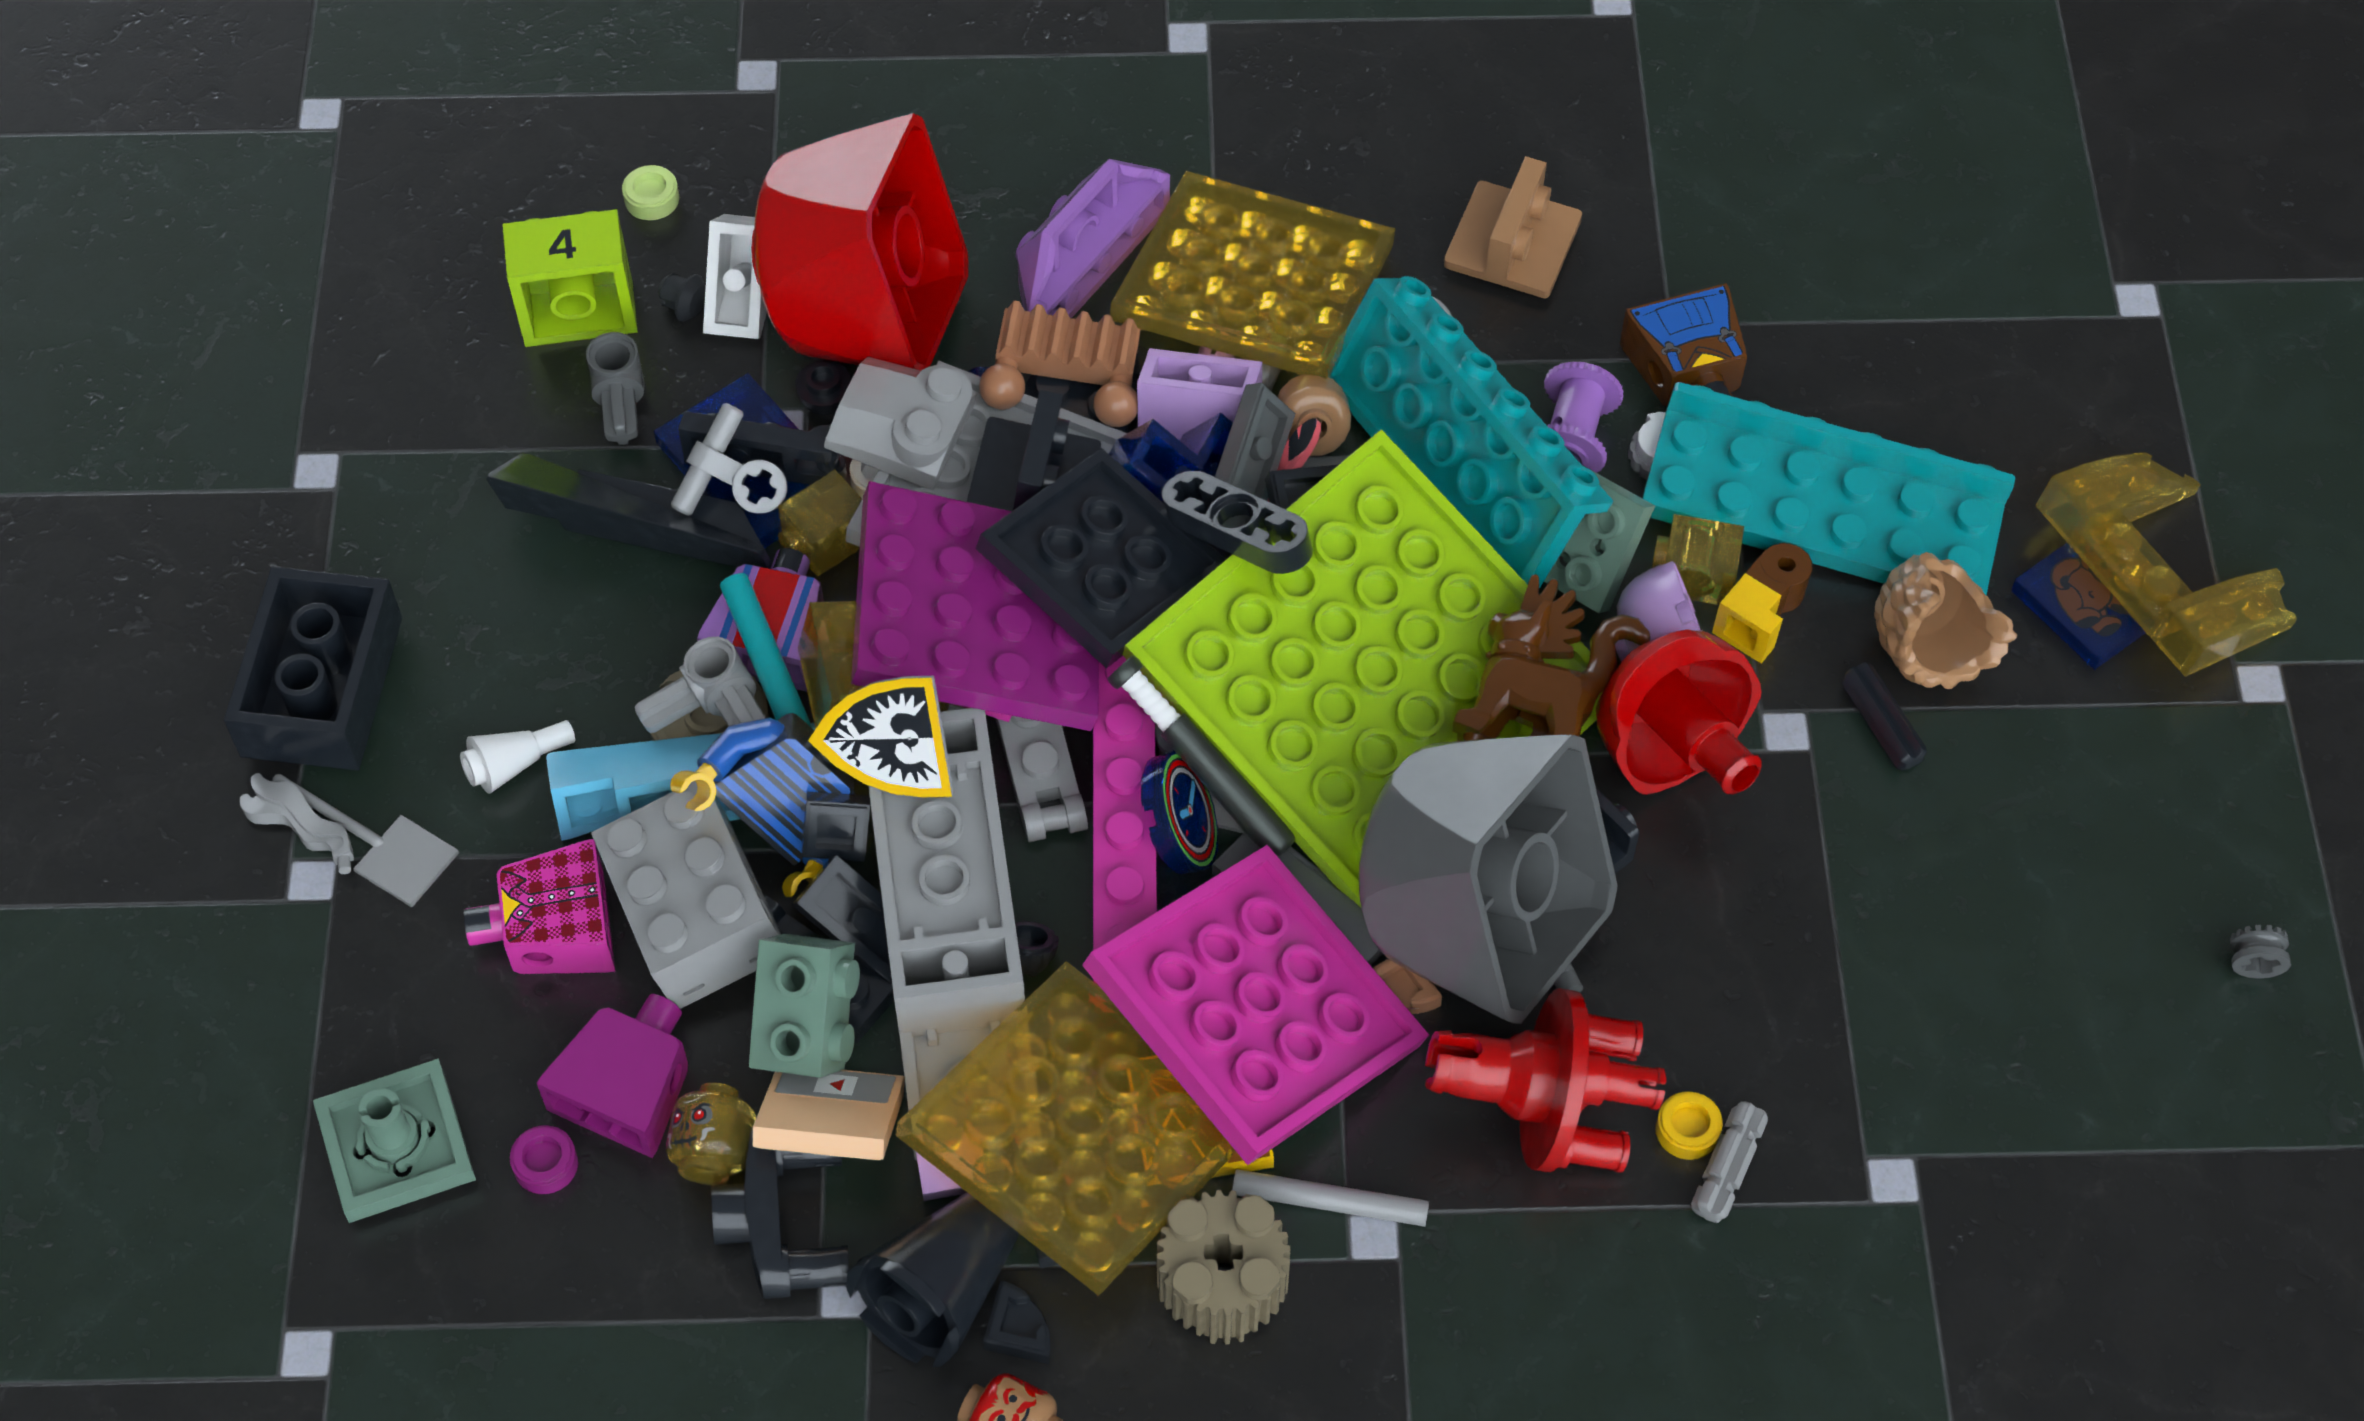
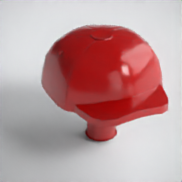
(1680, 713)

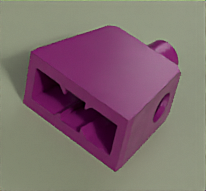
(621, 1075)

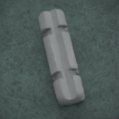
(1729, 1162)

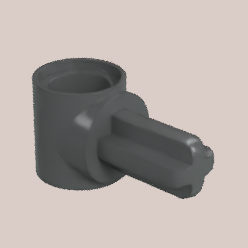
(616, 384)

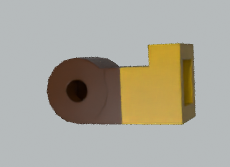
(1753, 607)

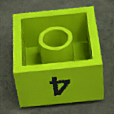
(569, 277)

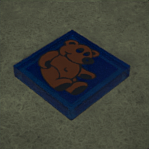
(2077, 606)

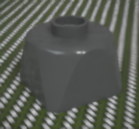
(1488, 867)

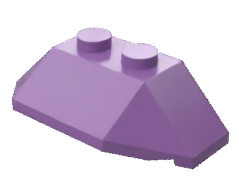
(1089, 235)

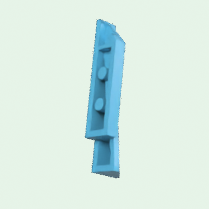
(611, 781)

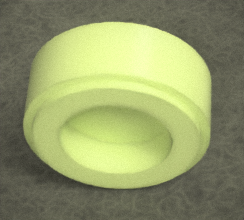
(650, 192)

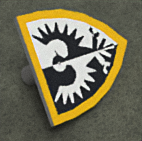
(889, 737)

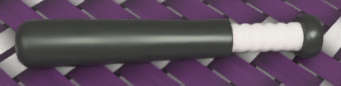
(1206, 761)

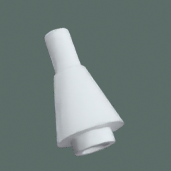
(500, 757)

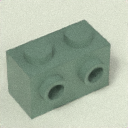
(803, 1005)

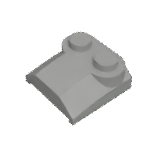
(902, 418)

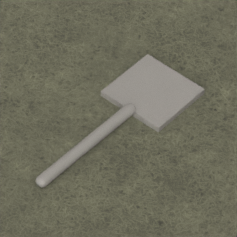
(401, 860)

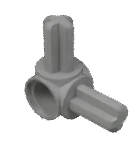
(710, 679)

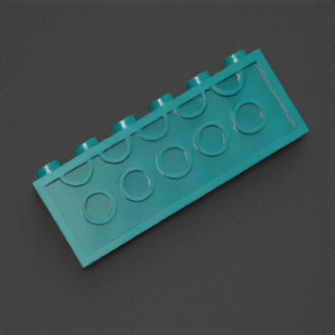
(1464, 425)
(1823, 487)

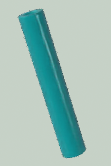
(762, 647)

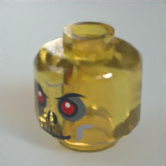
(710, 1134)

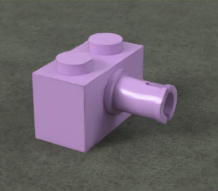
(1191, 388)

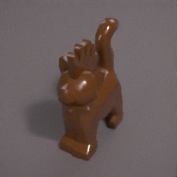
(1536, 693)

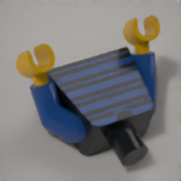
(764, 777)

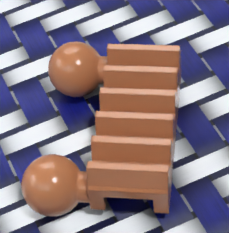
(1068, 351)

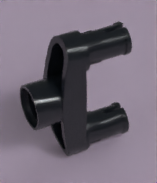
(751, 1215)

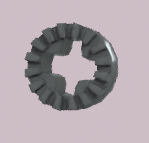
(2260, 952)

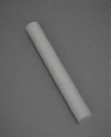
(1331, 1197)

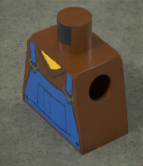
(1686, 341)

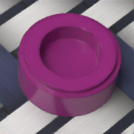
(544, 1159)

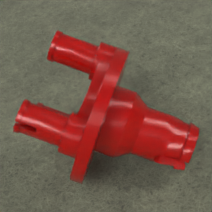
(1550, 1078)

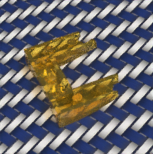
(2194, 629)

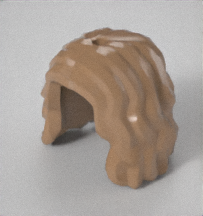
(1939, 623)

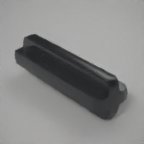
(1884, 716)

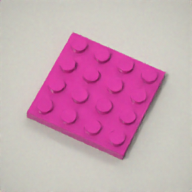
(1255, 1002)

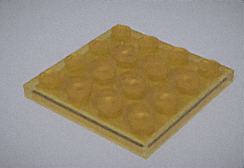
(1253, 275)
(1069, 1130)

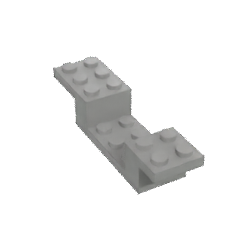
(948, 909)

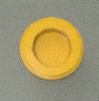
(1688, 1125)

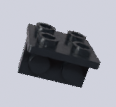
(1025, 458)

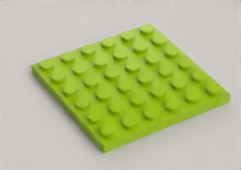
(1348, 662)

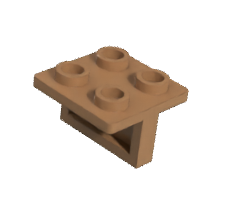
(1514, 233)

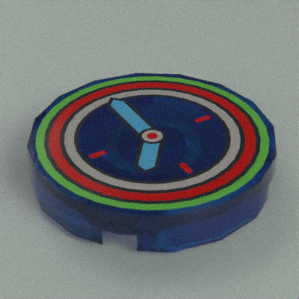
(1183, 814)

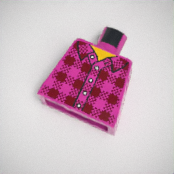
(549, 913)

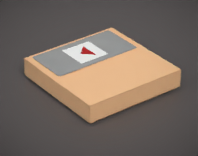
(831, 1114)

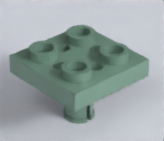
(1617, 533)
(388, 1121)

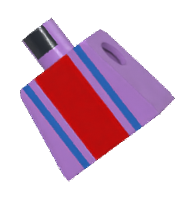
(784, 598)

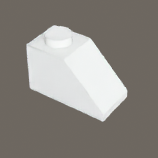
(732, 292)

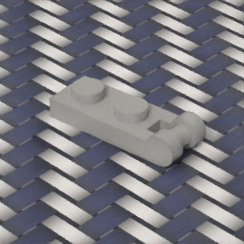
(1042, 773)

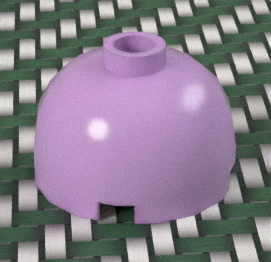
(1659, 602)

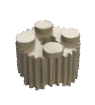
(1217, 1233)

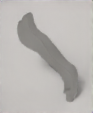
(285, 804)

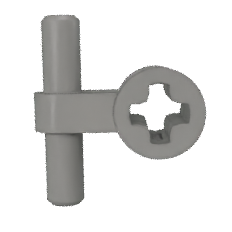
(708, 460)

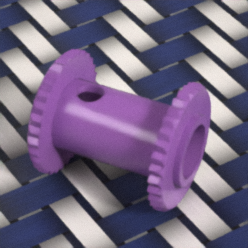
(1581, 397)

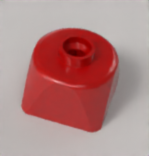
(860, 246)

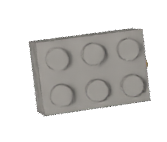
(686, 894)

